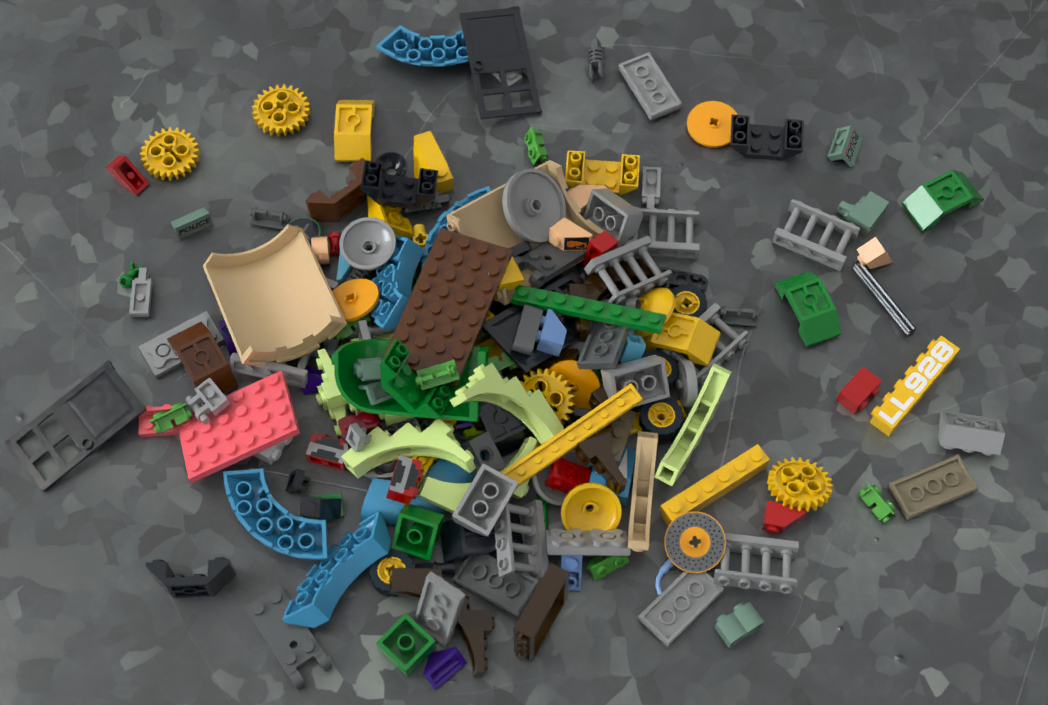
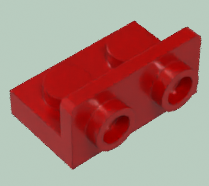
(566, 476)

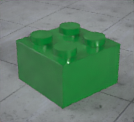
(417, 531)
(406, 645)

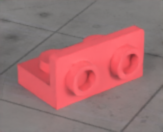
(146, 428)

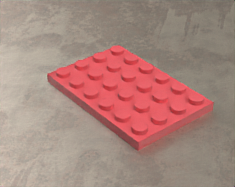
(252, 422)

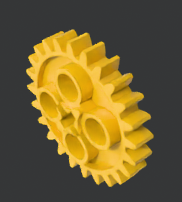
(281, 110)
(179, 144)
(553, 385)
(799, 484)

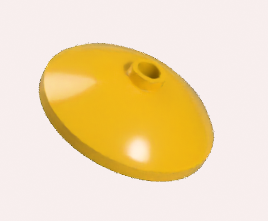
(657, 300)
(603, 515)

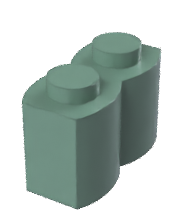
(367, 368)
(738, 624)

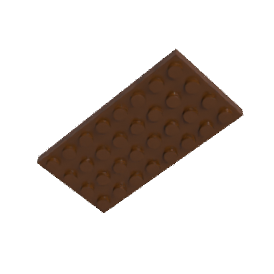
(451, 301)

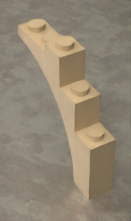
(642, 491)

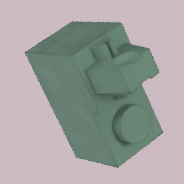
(865, 212)

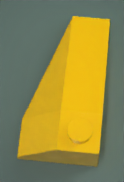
(429, 156)
(392, 216)

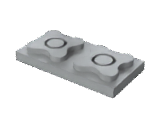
(650, 86)
(159, 352)
(591, 542)
(680, 605)
(439, 608)

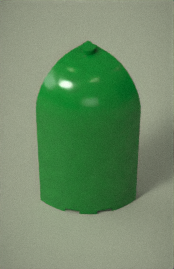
(348, 382)

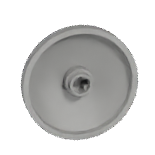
(533, 204)

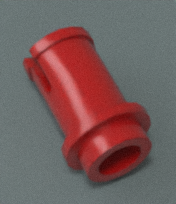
(334, 239)

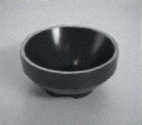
(393, 160)

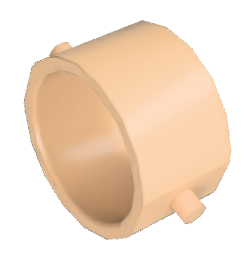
(321, 249)

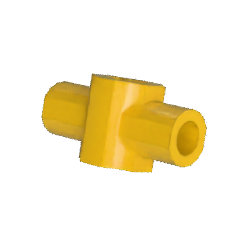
(420, 236)

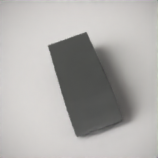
(527, 329)

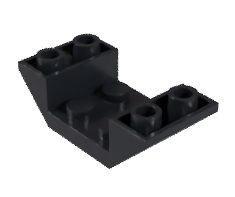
(766, 141)
(398, 190)
(503, 426)
(461, 542)
(178, 586)

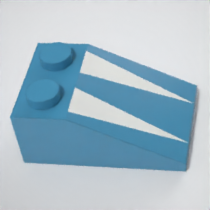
(626, 467)

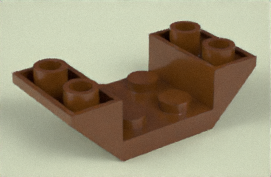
(342, 202)
(202, 357)

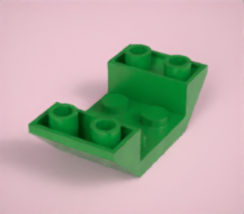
(941, 197)
(811, 306)
(401, 384)

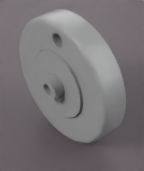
(687, 383)

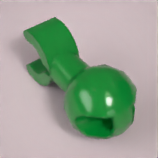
(126, 280)

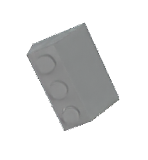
(613, 214)
(645, 374)
(970, 433)
(484, 500)

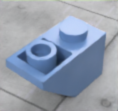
(552, 334)
(573, 565)

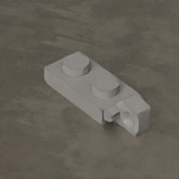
(651, 186)
(141, 295)

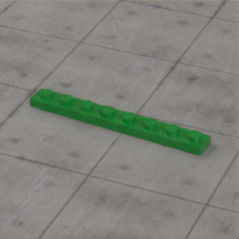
(590, 309)

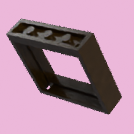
(541, 612)

